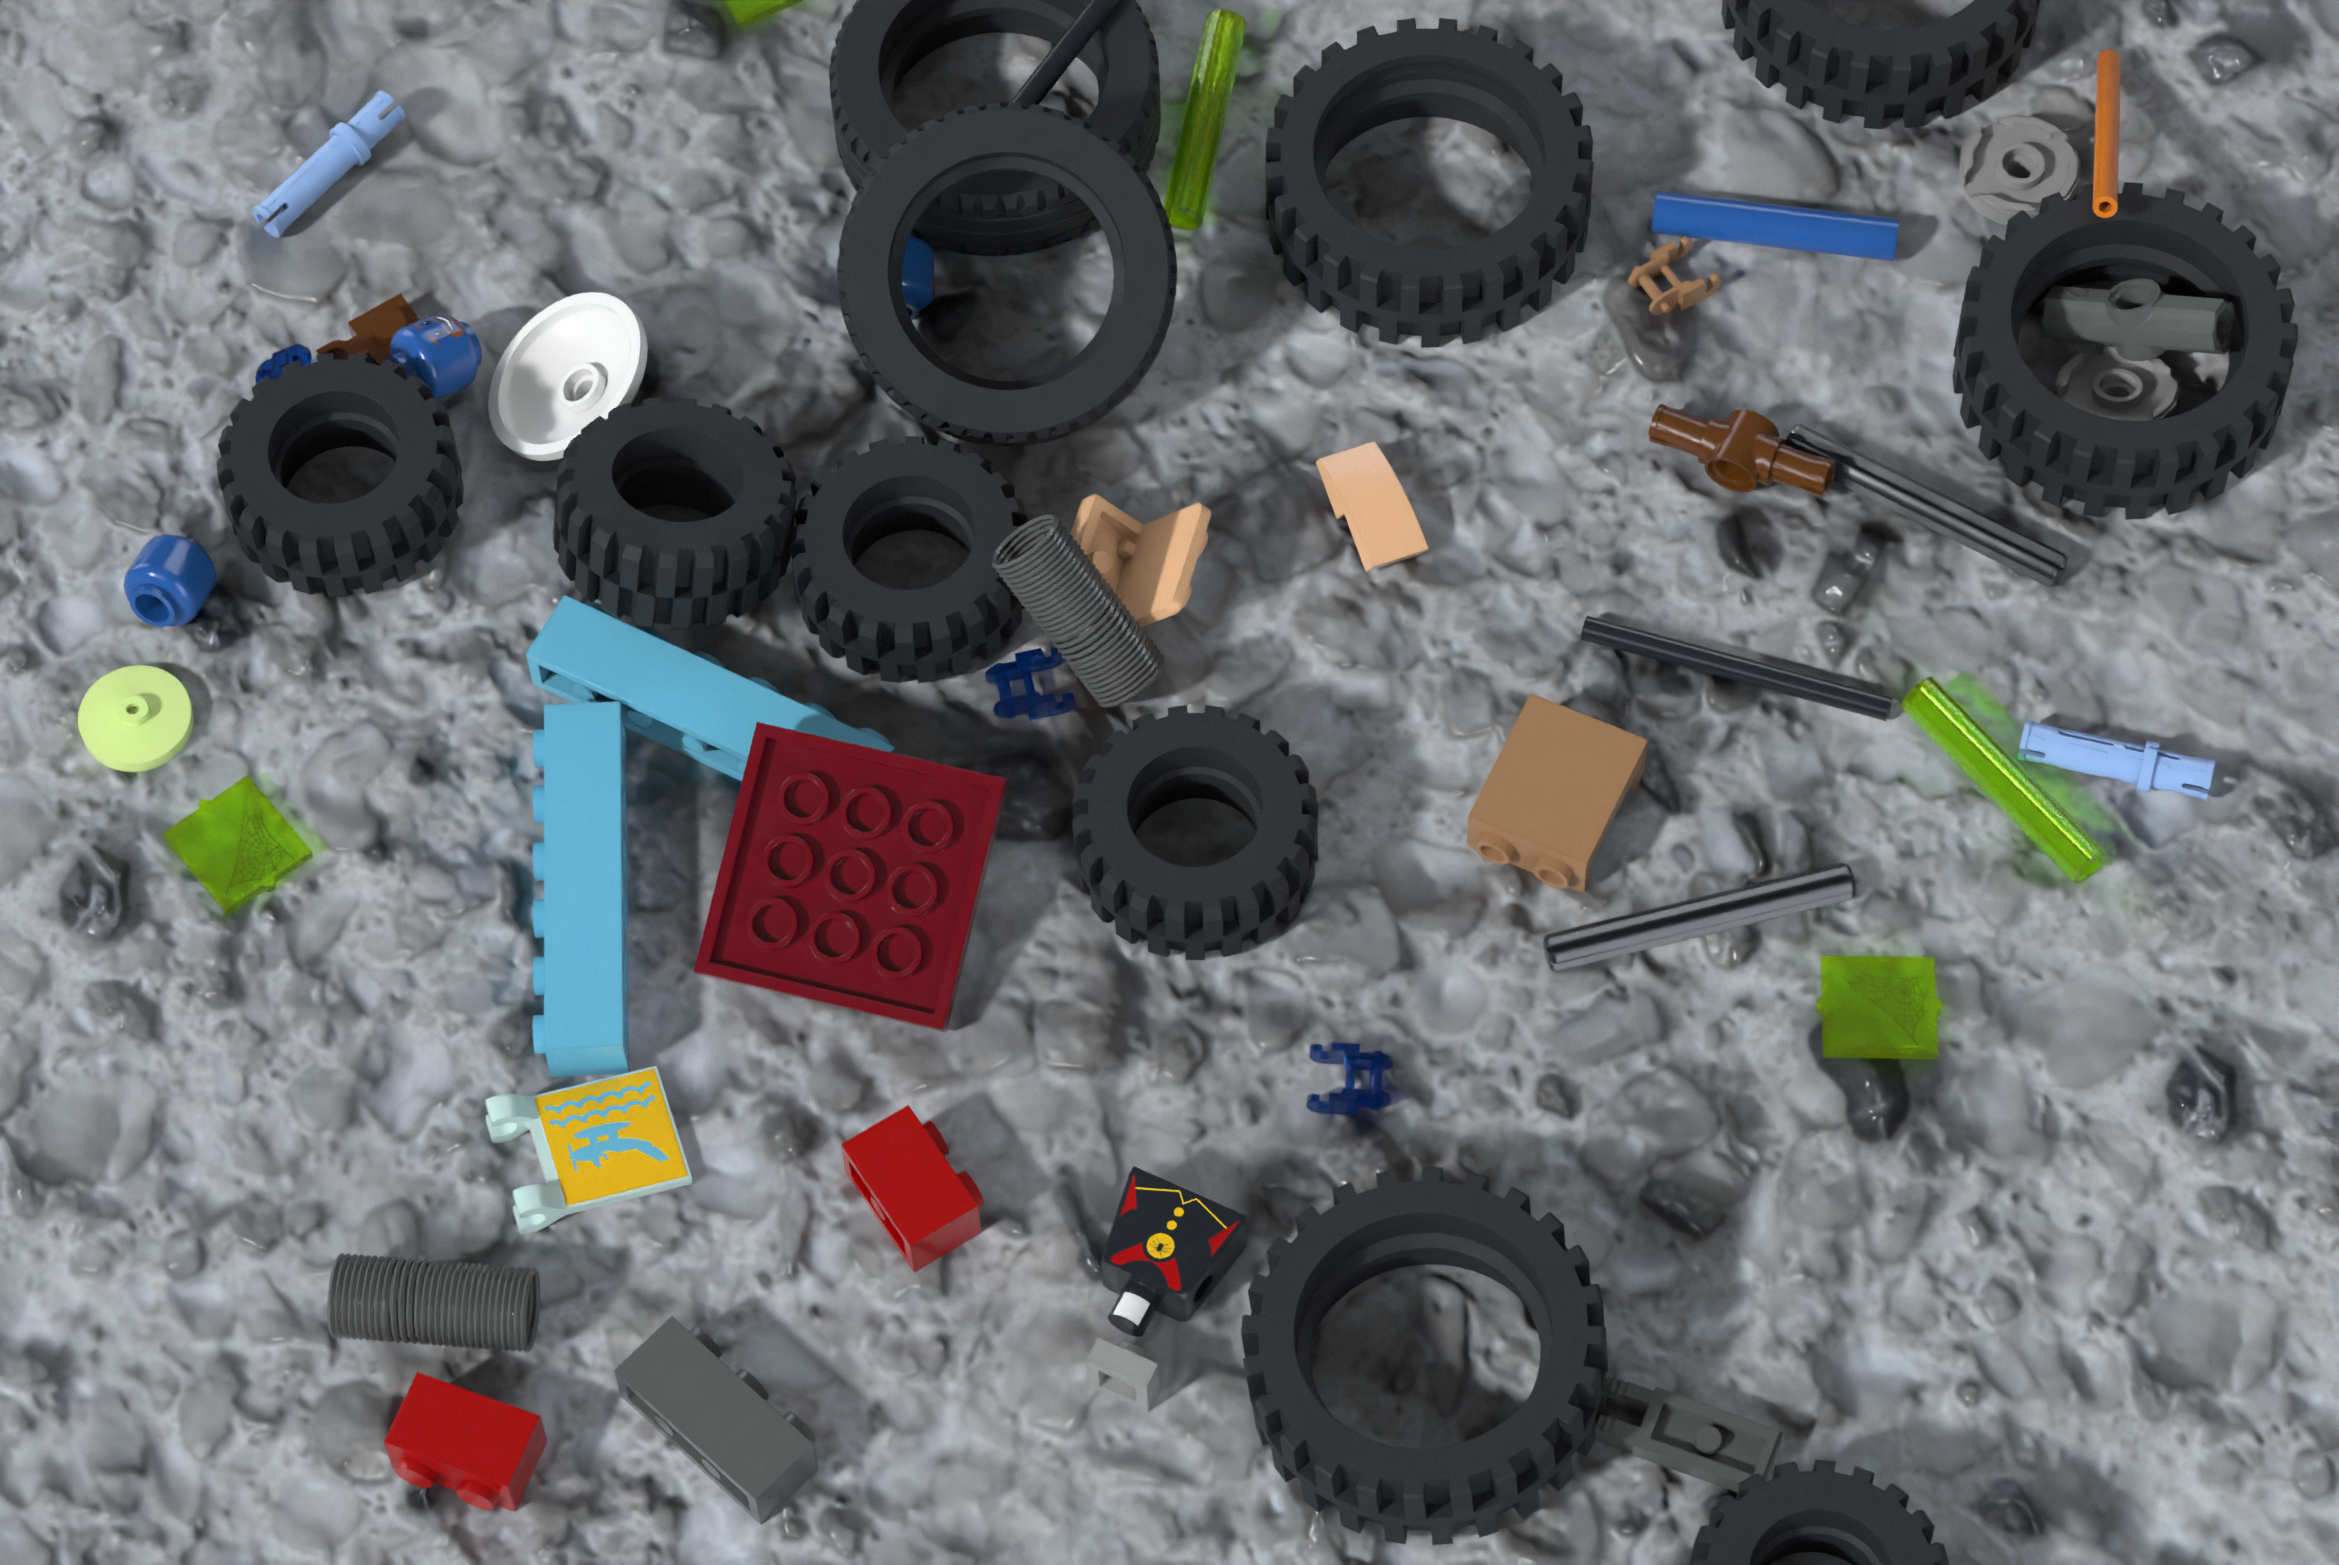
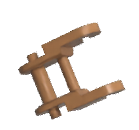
(1683, 293)

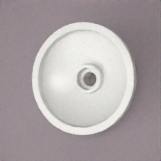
(566, 372)

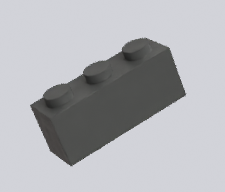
(718, 1418)

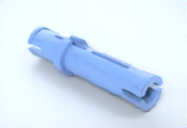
(347, 146)
(2117, 760)

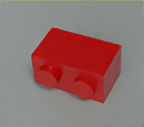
(913, 1188)
(465, 1443)

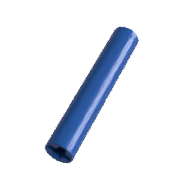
(1775, 226)

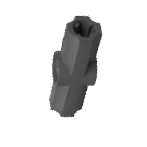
(2139, 319)

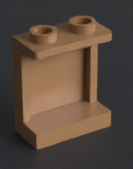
(1555, 793)

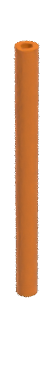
(2107, 134)

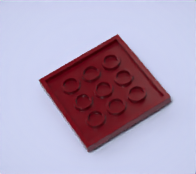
(851, 877)

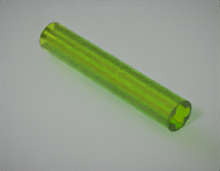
(1204, 119)
(2004, 780)

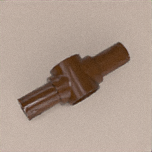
(1742, 451)

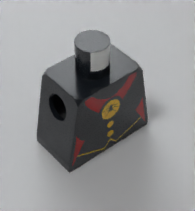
(1166, 1251)

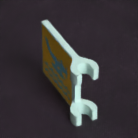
(593, 1144)

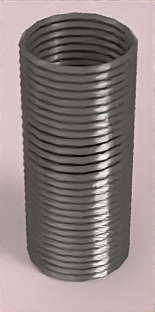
(1070, 596)
(450, 1304)

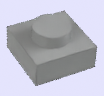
(1123, 1373)

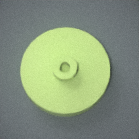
(135, 718)

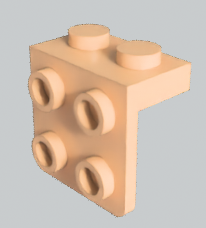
(1146, 562)

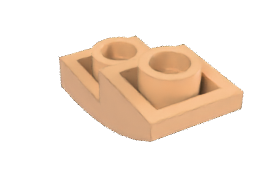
(1374, 504)

